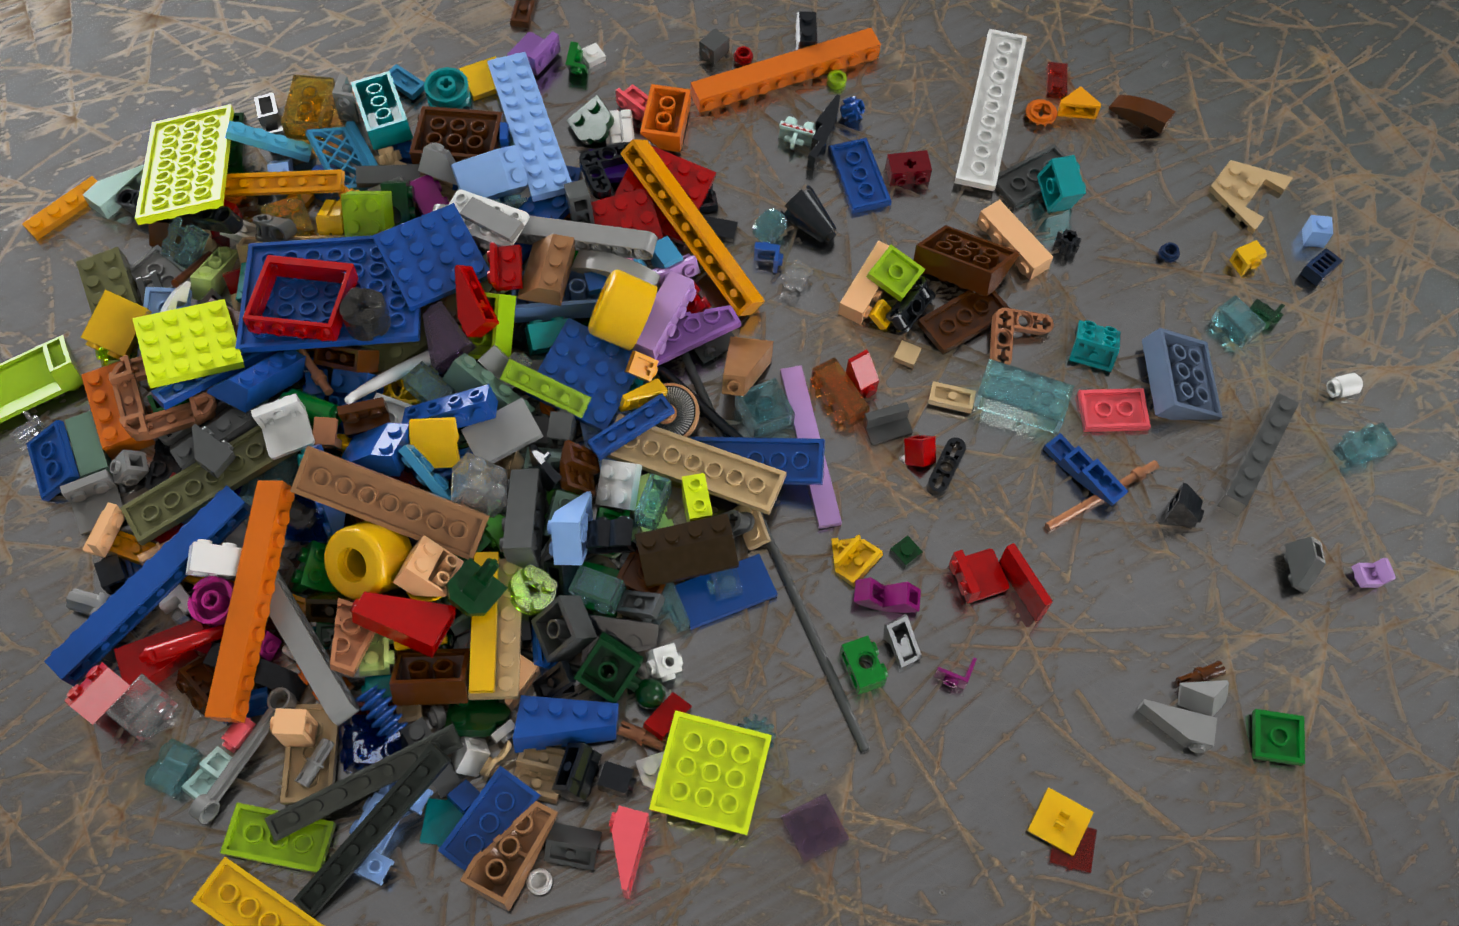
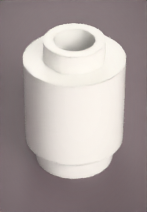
(1344, 385)

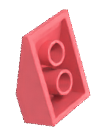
(629, 834)

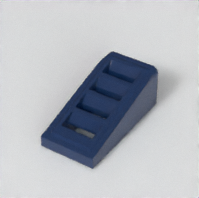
(1316, 276)

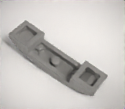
(605, 263)

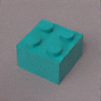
(1061, 183)

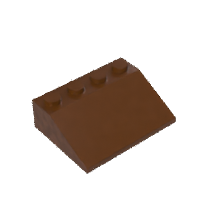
(458, 130)
(965, 260)

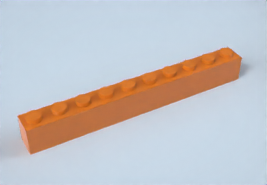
(785, 70)
(250, 602)

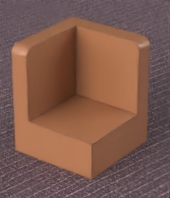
(326, 432)

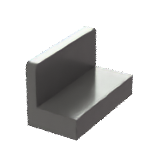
(887, 424)
(572, 846)

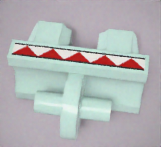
(796, 134)

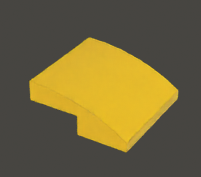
(436, 440)

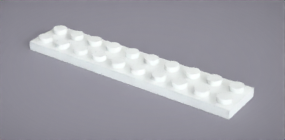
(991, 110)

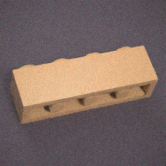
(1009, 232)
(862, 292)

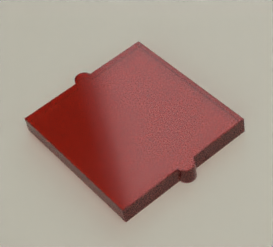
(1083, 856)

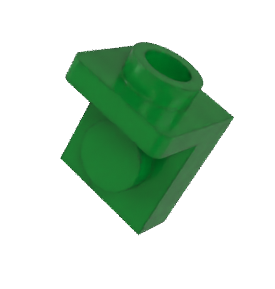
(574, 56)

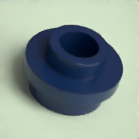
(1173, 251)

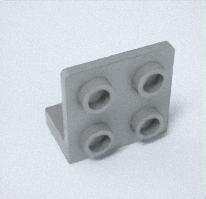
(90, 497)

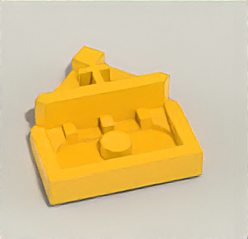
(854, 558)

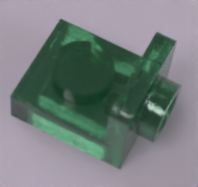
(1266, 313)

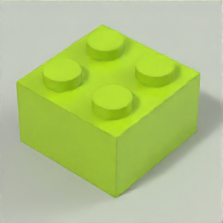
(367, 212)

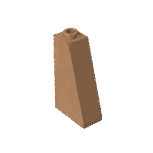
(745, 364)

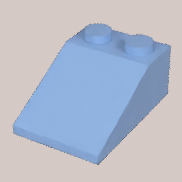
(492, 173)
(570, 530)

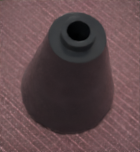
(810, 216)

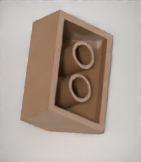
(548, 270)

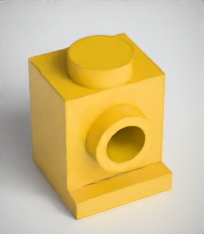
(1248, 257)

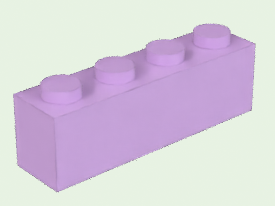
(665, 313)

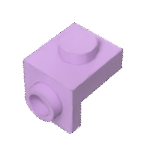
(1373, 574)

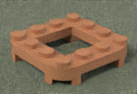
(132, 411)

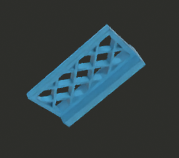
(352, 141)

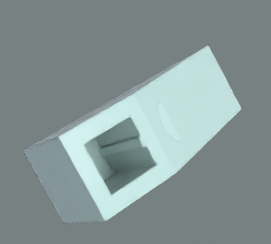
(104, 193)

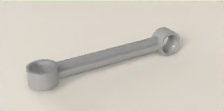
(207, 805)

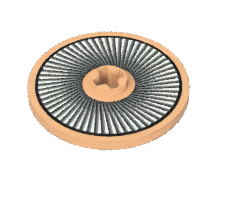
(686, 410)

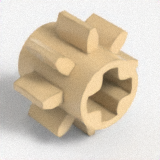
(388, 156)

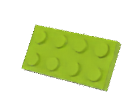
(252, 840)

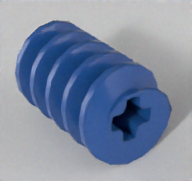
(381, 712)

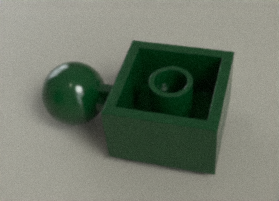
(611, 684)

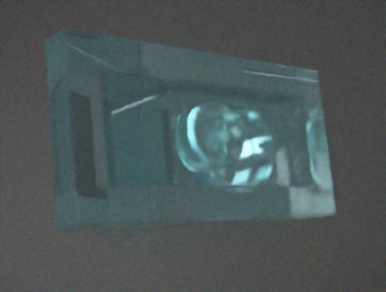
(674, 605)

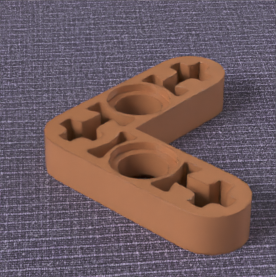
(1011, 325)

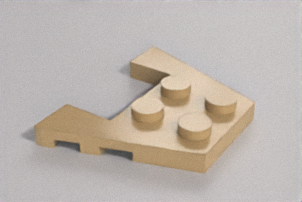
(1238, 186)

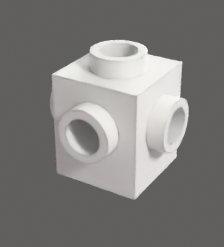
(664, 662)

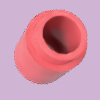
(237, 734)

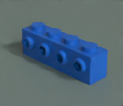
(466, 406)

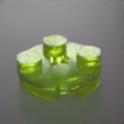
(519, 592)

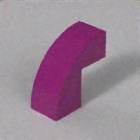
(889, 598)

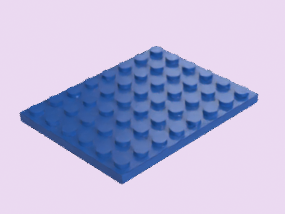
(316, 299)

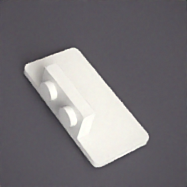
(481, 236)

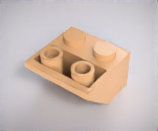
(427, 569)

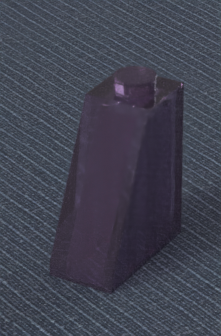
(444, 337)

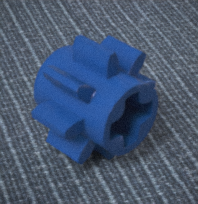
(852, 109)

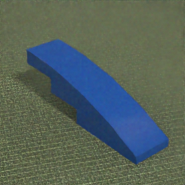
(1083, 469)

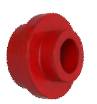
(743, 55)

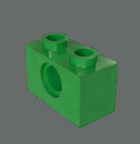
(862, 678)

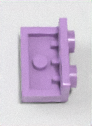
(687, 267)

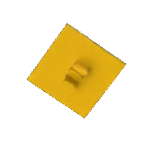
(1060, 821)

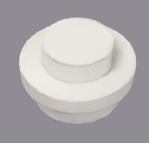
(539, 881)

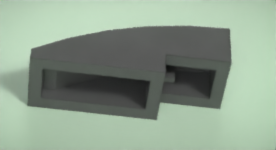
(269, 114)

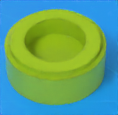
(836, 79)

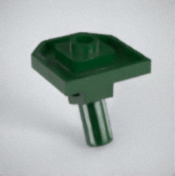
(475, 588)

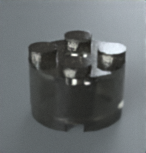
(365, 314)

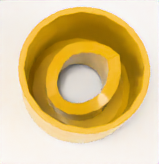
(622, 309)
(382, 554)

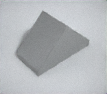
(1204, 696)

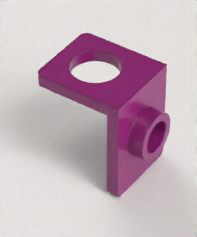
(952, 679)

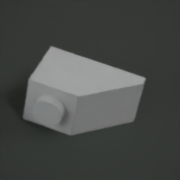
(437, 162)

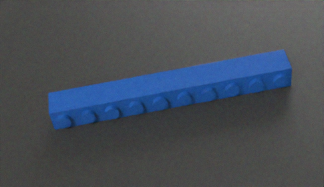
(145, 588)

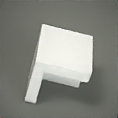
(471, 757)

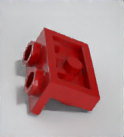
(505, 267)

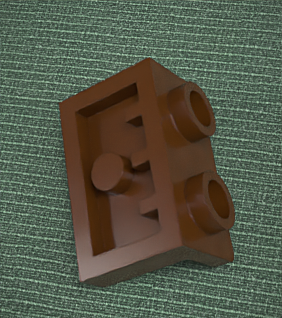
(363, 415)
(196, 682)

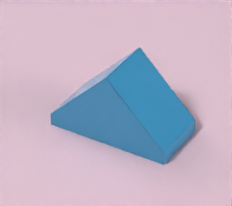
(665, 254)

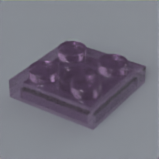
(814, 828)

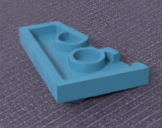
(436, 483)

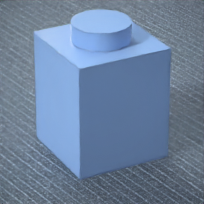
(1317, 231)

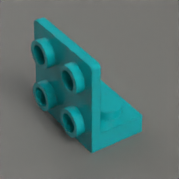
(1096, 345)

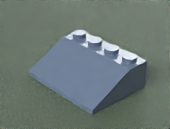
(1181, 377)

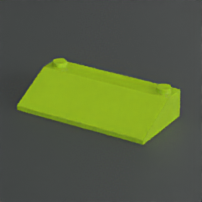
(37, 377)

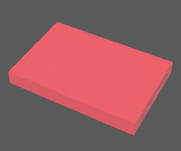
(1113, 410)

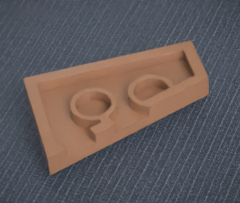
(349, 641)

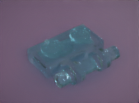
(190, 246)

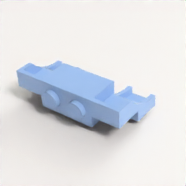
(376, 864)

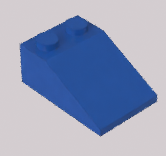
(379, 448)

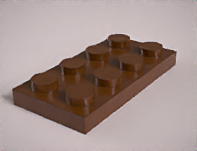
(960, 319)

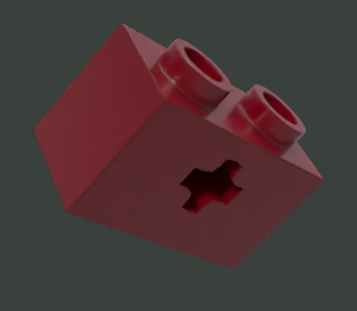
(908, 168)

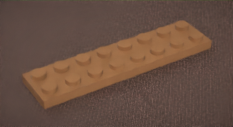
(389, 502)

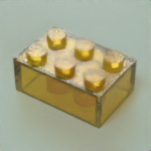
(308, 106)

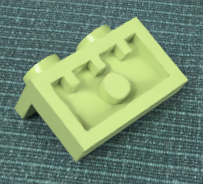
(378, 657)

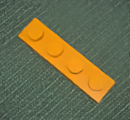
(59, 210)

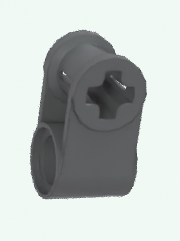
(273, 228)
(740, 522)

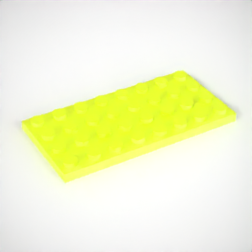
(185, 165)

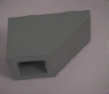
(211, 453)
(1305, 562)

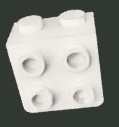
(284, 426)

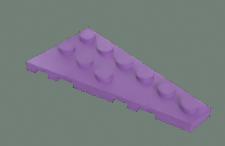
(699, 329)

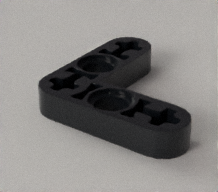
(597, 166)

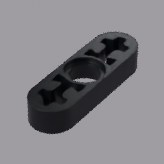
(947, 475)

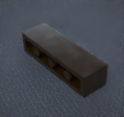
(322, 606)

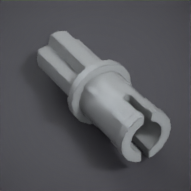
(314, 763)

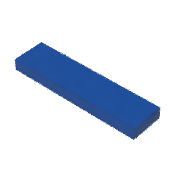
(630, 426)

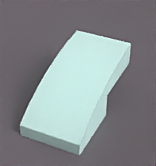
(209, 771)

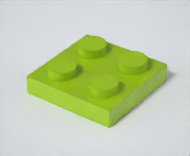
(895, 273)

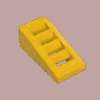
(642, 395)

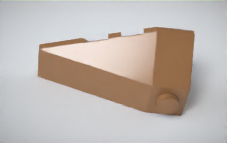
(506, 863)

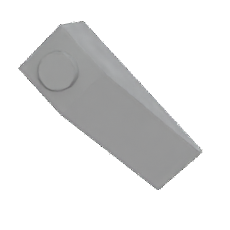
(1182, 725)

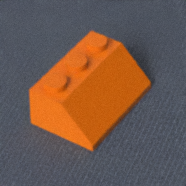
(666, 116)

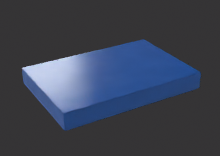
(52, 460)

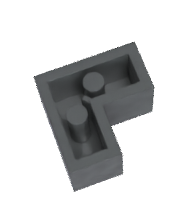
(556, 429)

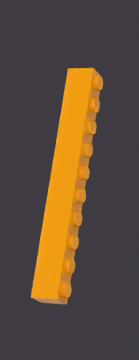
(692, 227)

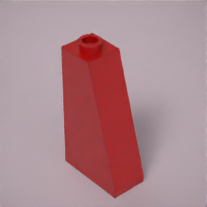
(405, 620)
(128, 655)

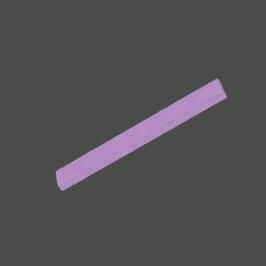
(806, 427)

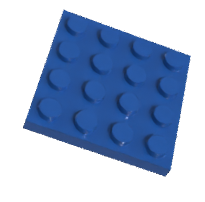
(425, 254)
(590, 368)

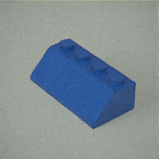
(260, 380)

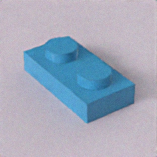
(406, 82)

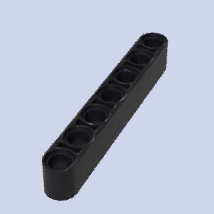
(218, 219)

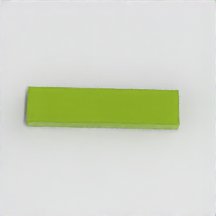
(545, 388)

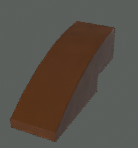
(1142, 112)

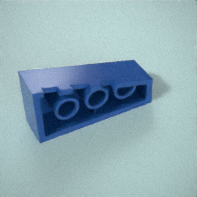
(563, 721)

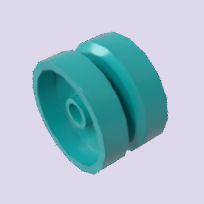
(447, 89)

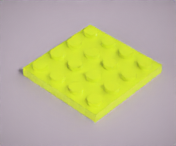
(187, 343)
(710, 772)

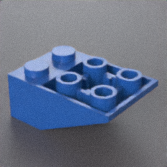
(345, 382)

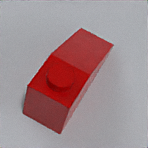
(472, 304)

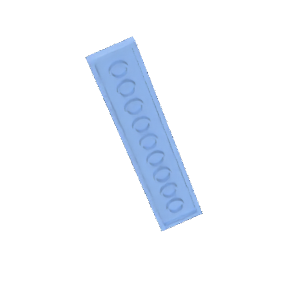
(529, 126)

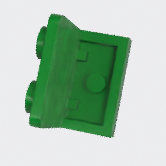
(312, 570)

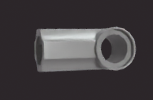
(85, 601)

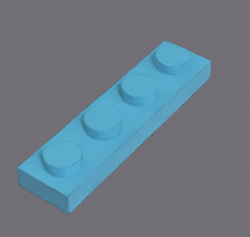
(268, 141)

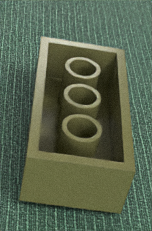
(107, 271)

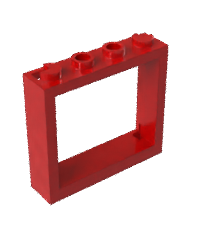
(300, 269)

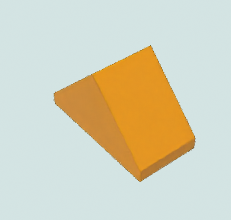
(1079, 105)

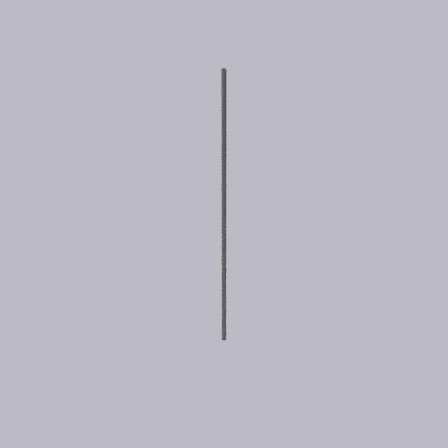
(789, 583)

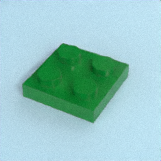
(1278, 737)

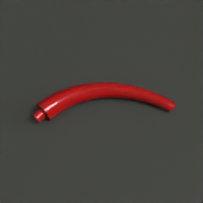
(168, 649)

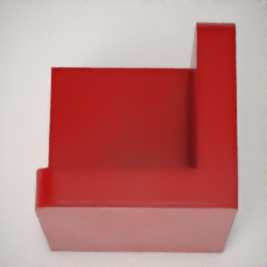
(920, 450)

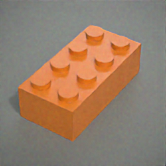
(106, 413)

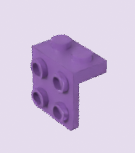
(538, 50)

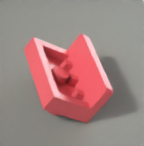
(632, 99)

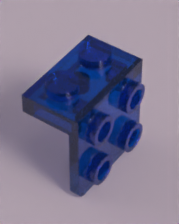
(362, 745)

